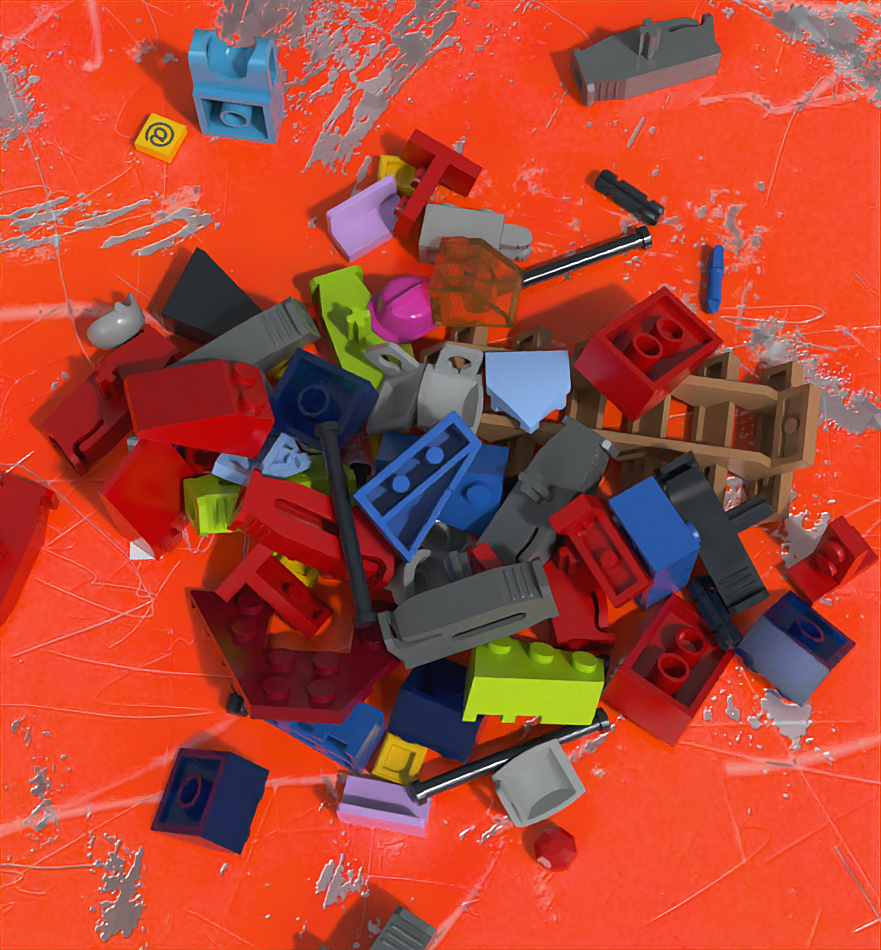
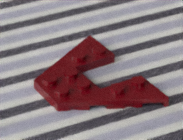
(289, 682)

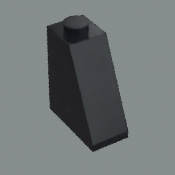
(206, 302)

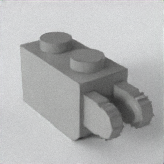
(483, 223)

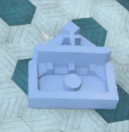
(527, 384)
(276, 459)

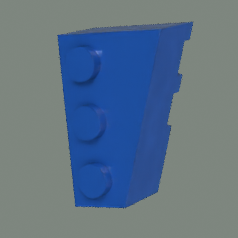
(417, 483)
(478, 492)
(658, 538)
(345, 744)

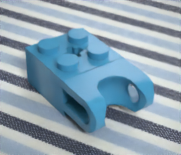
(236, 88)

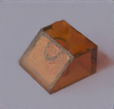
(474, 285)

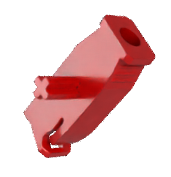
(98, 410)
(305, 527)
(22, 535)
(577, 601)

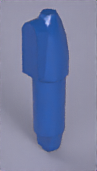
(714, 274)

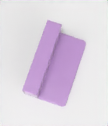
(364, 219)
(383, 807)

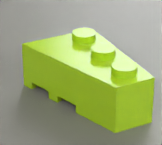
(532, 680)

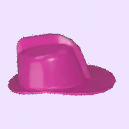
(402, 310)

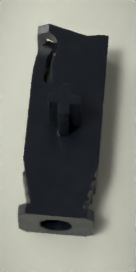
(718, 529)

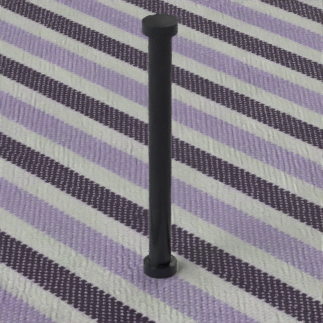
(640, 239)
(327, 433)
(495, 761)

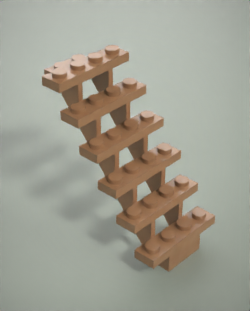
(783, 408)

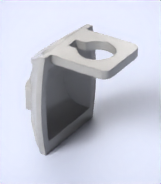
(451, 388)
(398, 391)
(537, 784)

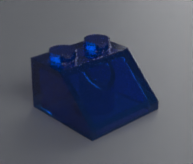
(318, 393)
(794, 648)
(432, 710)
(210, 799)

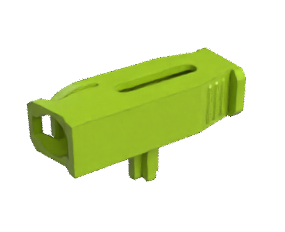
(348, 321)
(212, 498)

